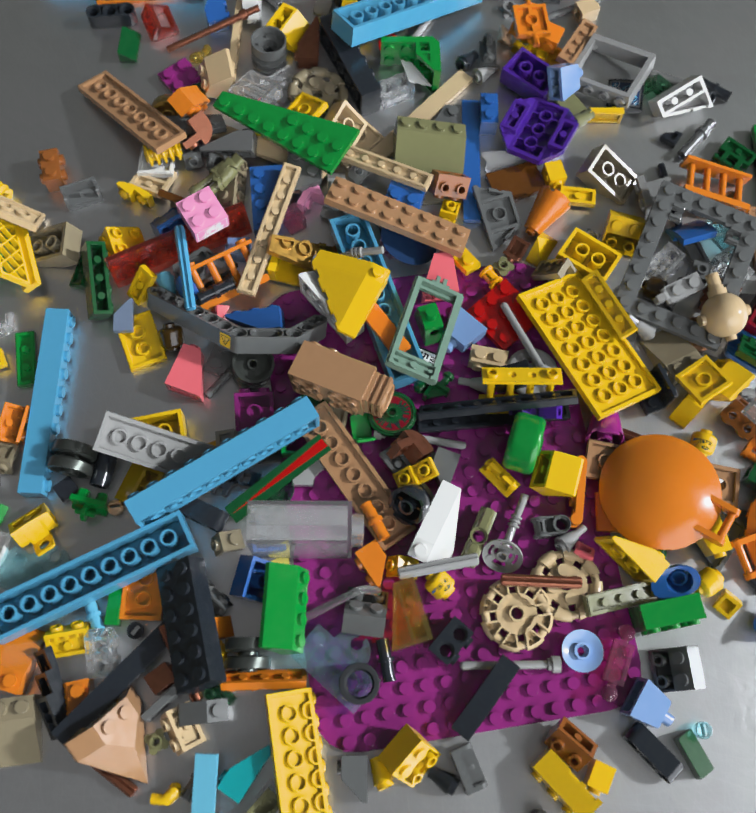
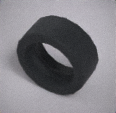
(343, 683)

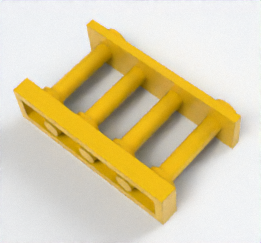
(519, 376)

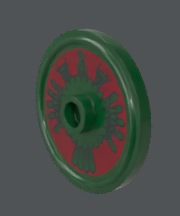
(397, 418)

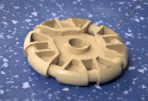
(572, 596)
(508, 623)

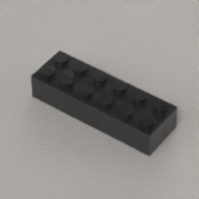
(351, 68)
(190, 626)

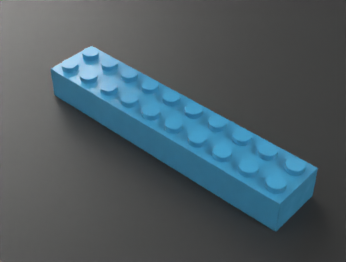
(377, 18)
(354, 232)
(223, 462)
(94, 575)

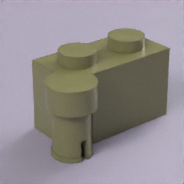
(578, 109)

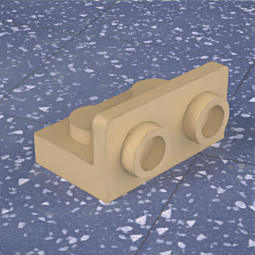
(486, 357)
(182, 737)

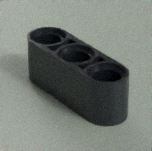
(111, 15)
(205, 514)
(653, 752)

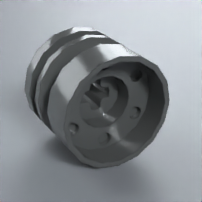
(268, 49)

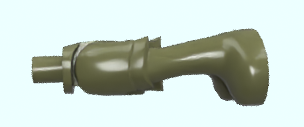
(220, 174)

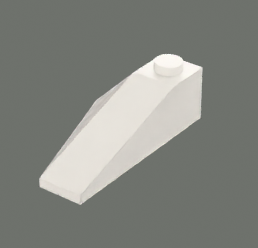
(438, 530)

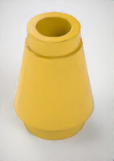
(381, 776)

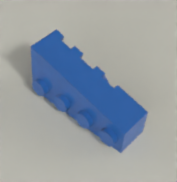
(262, 185)

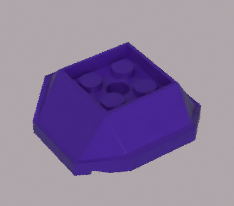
(537, 129)

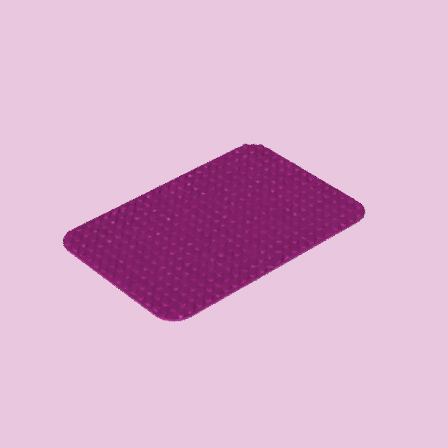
(425, 690)

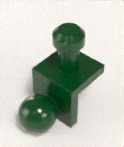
(433, 391)

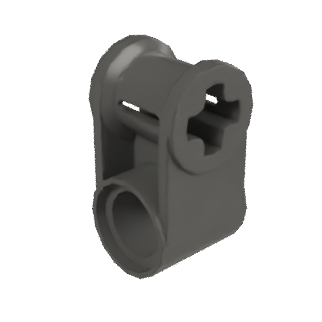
(546, 527)

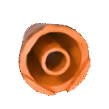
(546, 210)

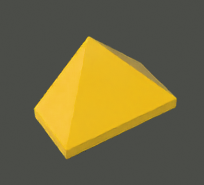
(541, 249)

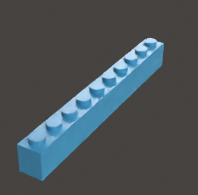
(46, 402)

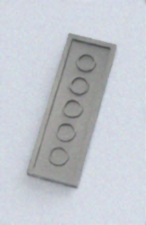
(146, 443)

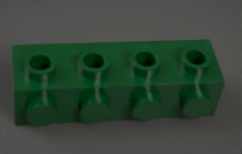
(96, 280)

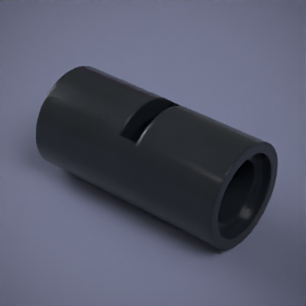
(103, 471)

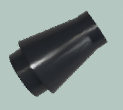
(466, 60)
(444, 780)

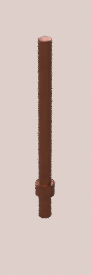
(242, 15)

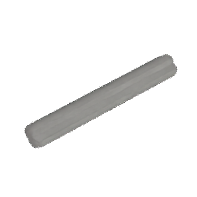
(438, 566)

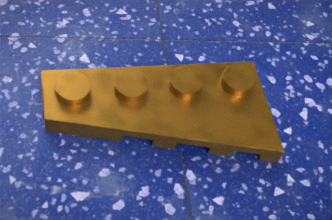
(295, 251)

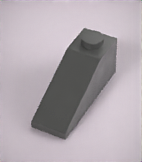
(239, 141)

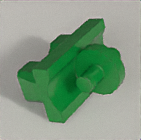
(88, 506)

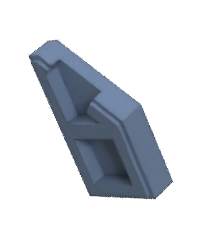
(124, 318)

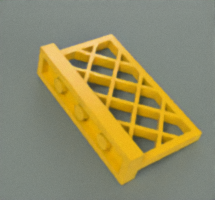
(24, 257)

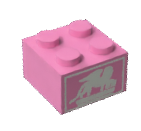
(202, 214)

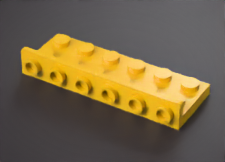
(297, 752)

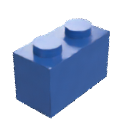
(488, 113)

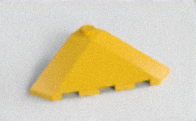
(350, 287)

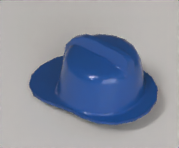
(676, 582)

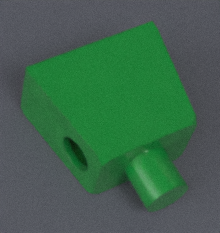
(429, 320)

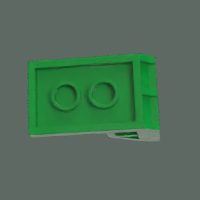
(415, 49)

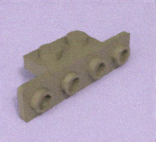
(236, 188)

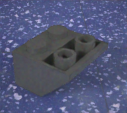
(365, 614)
(677, 669)

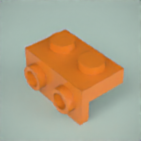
(12, 423)

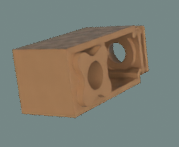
(340, 380)

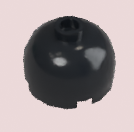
(409, 504)

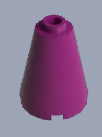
(606, 429)

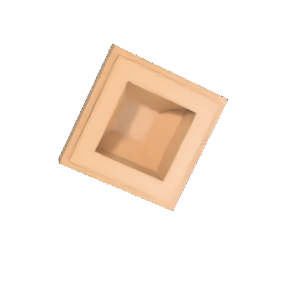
(504, 37)

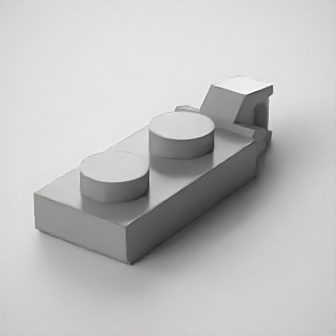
(680, 289)

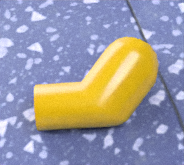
(168, 797)

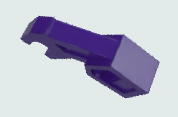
(546, 412)

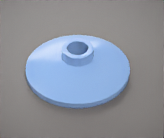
(592, 649)

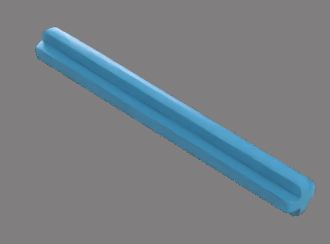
(184, 266)

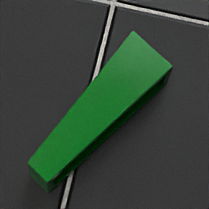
(113, 609)

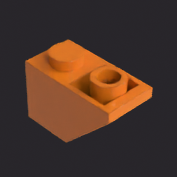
(372, 560)

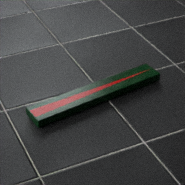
(279, 476)

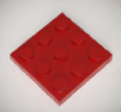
(490, 314)

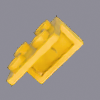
(120, 238)
(283, 271)

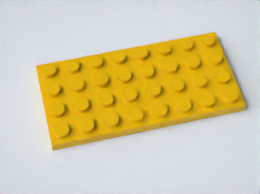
(587, 346)

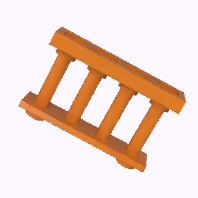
(720, 172)
(242, 245)

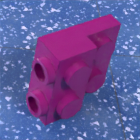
(252, 406)

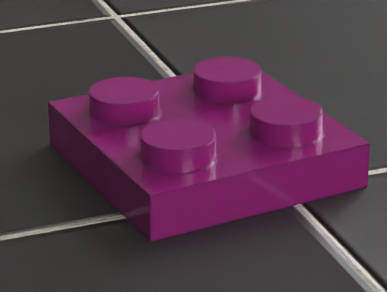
(179, 75)

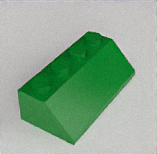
(284, 608)

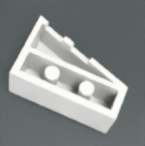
(681, 98)

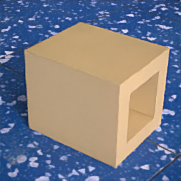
(585, 9)

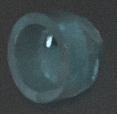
(700, 731)

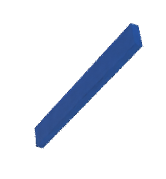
(470, 118)

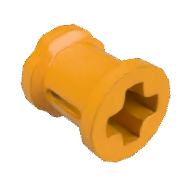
(490, 276)

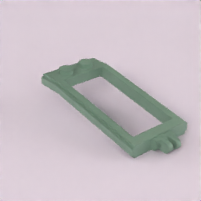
(411, 364)

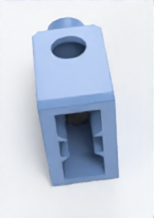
(563, 80)
(465, 332)
(647, 704)

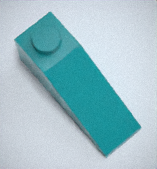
(241, 776)

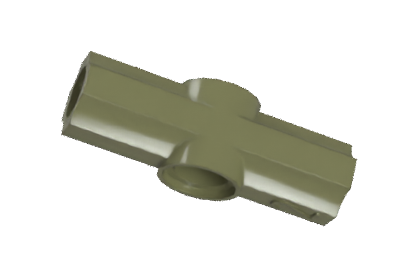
(482, 526)

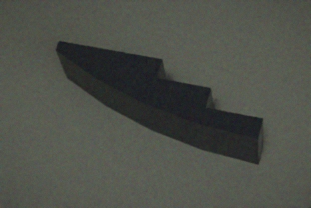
(50, 684)
(485, 697)

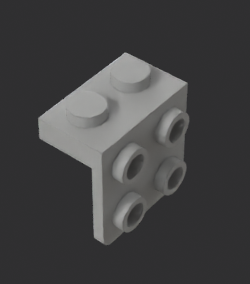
(647, 192)

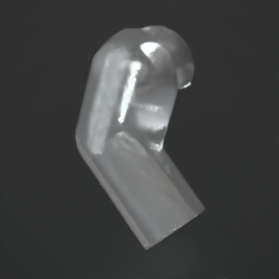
(7, 326)

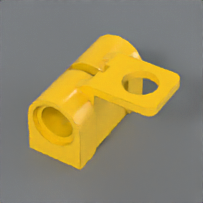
(35, 528)

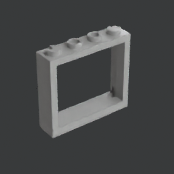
(621, 52)

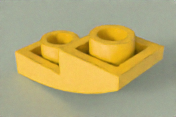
(134, 193)
(449, 210)
(417, 474)

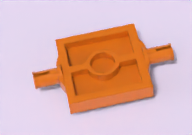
(531, 21)

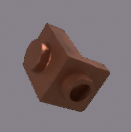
(516, 249)

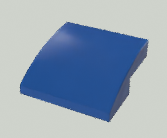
(691, 232)

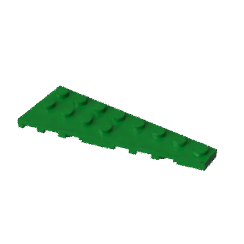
(306, 136)

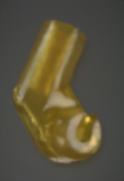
(197, 57)

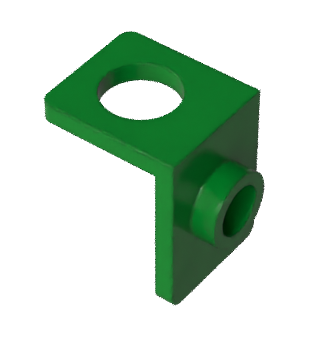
(361, 428)

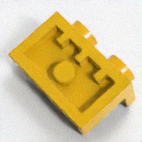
(67, 639)

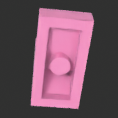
(308, 196)

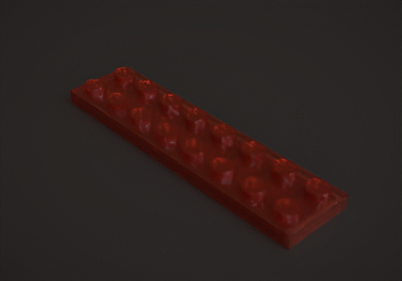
(162, 250)

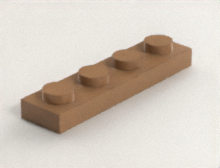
(577, 42)

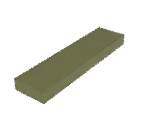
(618, 598)

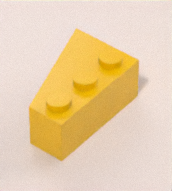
(563, 784)

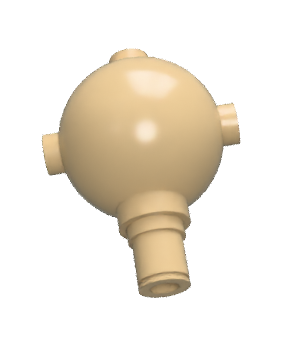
(723, 312)

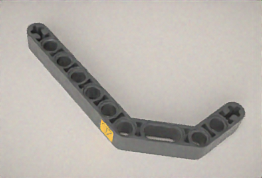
(230, 335)

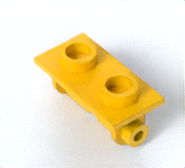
(499, 477)

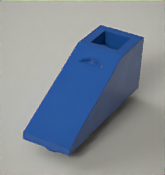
(216, 12)
(258, 318)

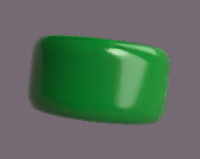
(524, 443)

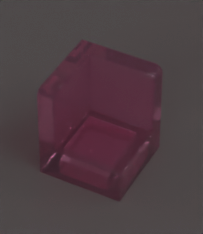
(294, 219)

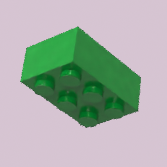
(667, 614)

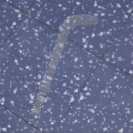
(372, 590)

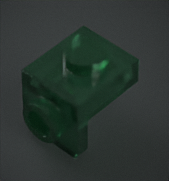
(656, 84)

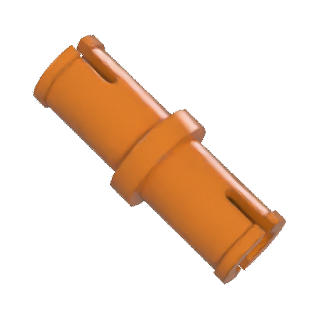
(375, 521)

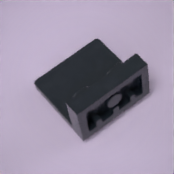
(666, 395)

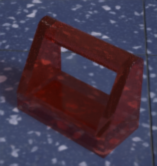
(152, 24)

